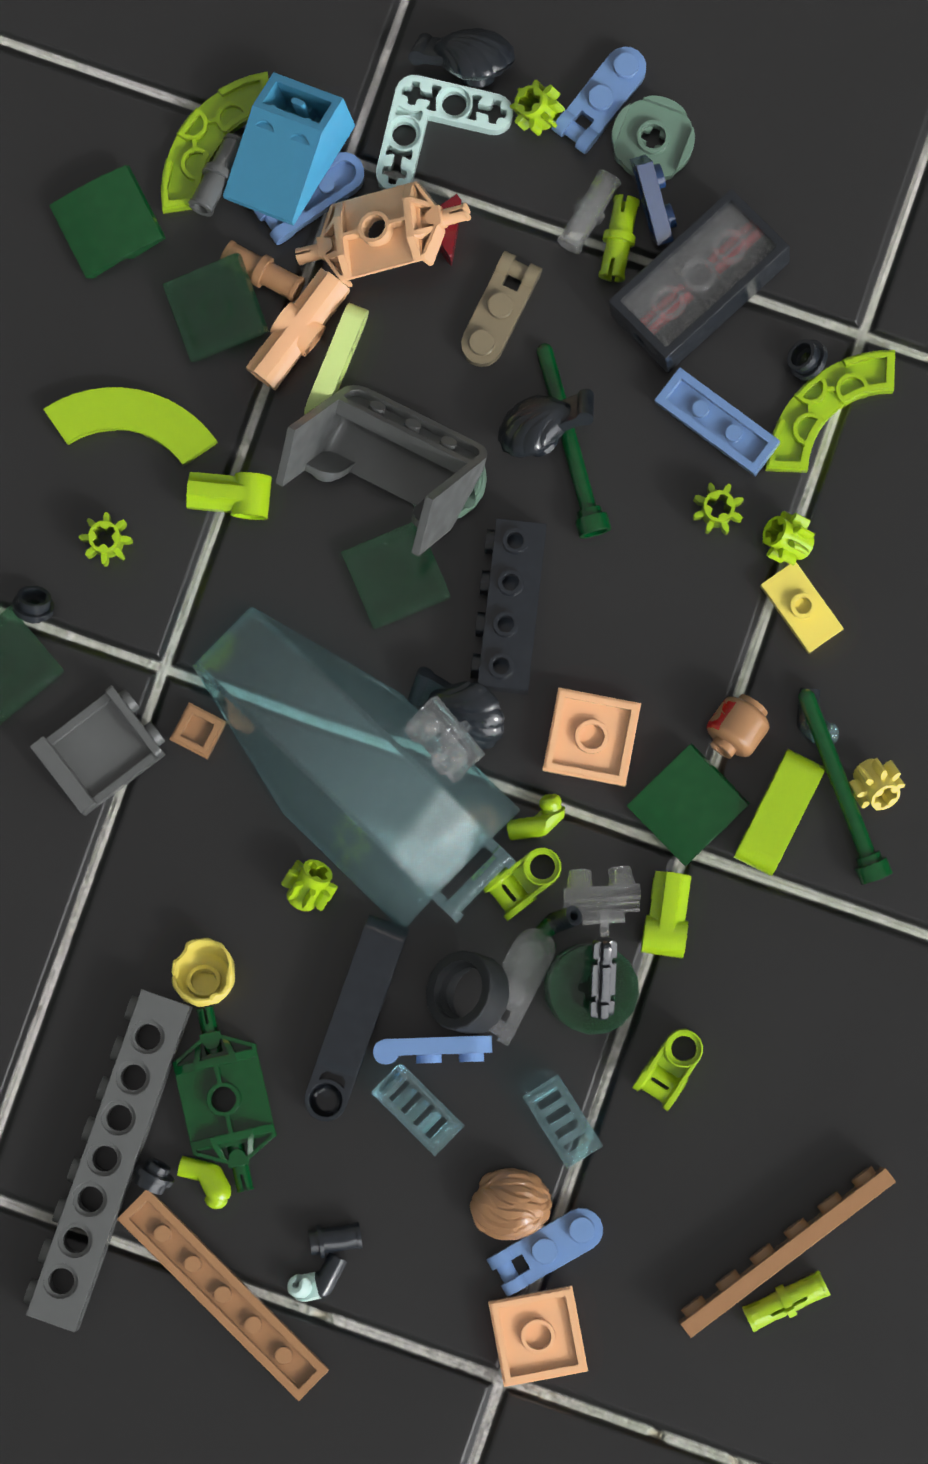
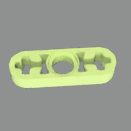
(338, 355)

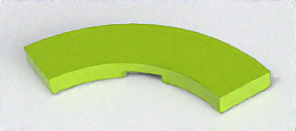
(202, 136)
(823, 397)
(131, 411)

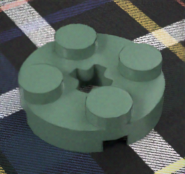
(641, 118)

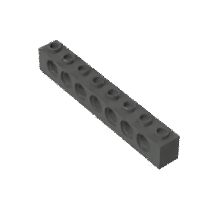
(68, 1308)

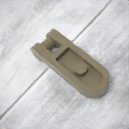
(498, 311)

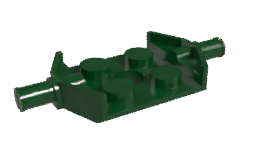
(249, 1125)

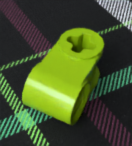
(522, 883)
(669, 1069)

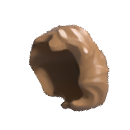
(510, 1204)

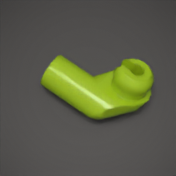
(542, 823)
(211, 1180)

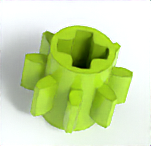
(537, 107)
(729, 507)
(108, 528)
(788, 538)
(309, 885)

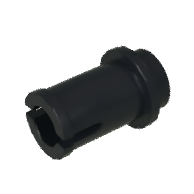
(334, 1239)

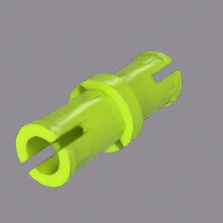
(619, 238)
(786, 1301)

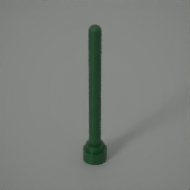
(590, 519)
(870, 862)

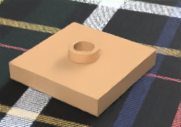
(591, 737)
(538, 1336)

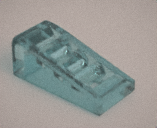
(392, 1083)
(542, 1091)

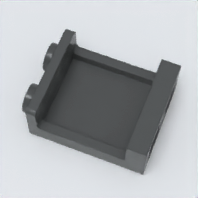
(100, 750)

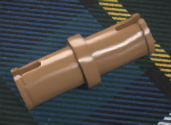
(267, 273)

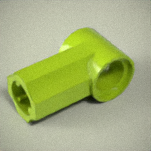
(241, 495)
(666, 924)

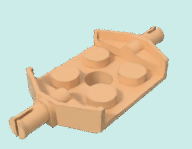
(410, 233)

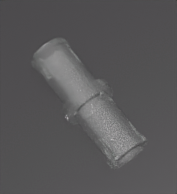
(589, 211)

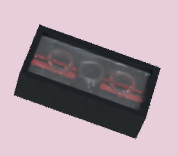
(699, 280)

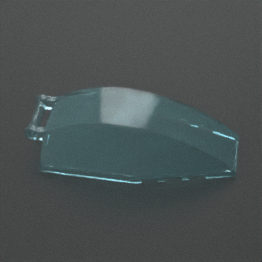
(349, 773)

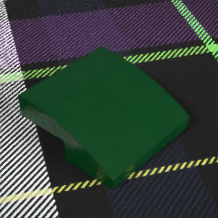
(107, 221)
(688, 804)

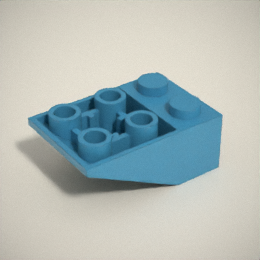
(287, 148)

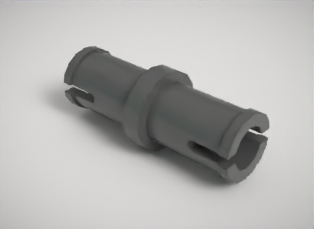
(215, 177)

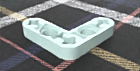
(419, 114)

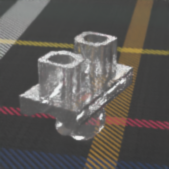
(445, 739)
(603, 903)

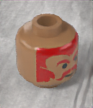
(738, 726)

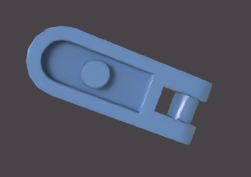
(603, 97)
(339, 183)
(431, 1049)
(548, 1248)

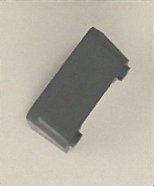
(391, 449)

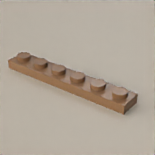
(771, 1260)
(223, 1294)

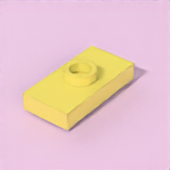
(801, 607)

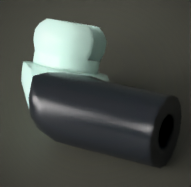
(317, 1284)

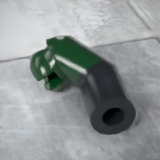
(560, 921)

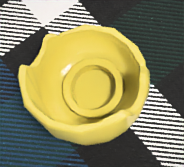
(203, 972)

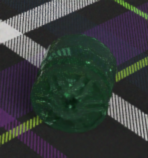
(569, 1004)

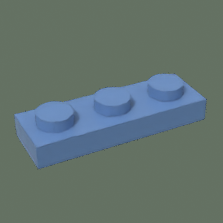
(717, 421)

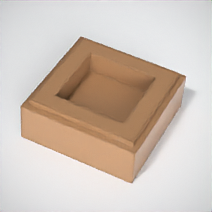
(198, 730)

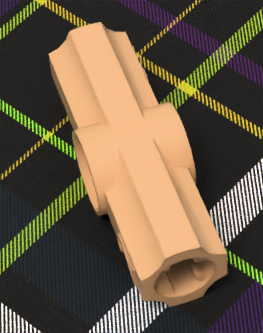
(298, 329)

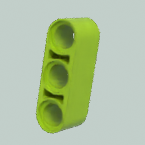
(779, 812)

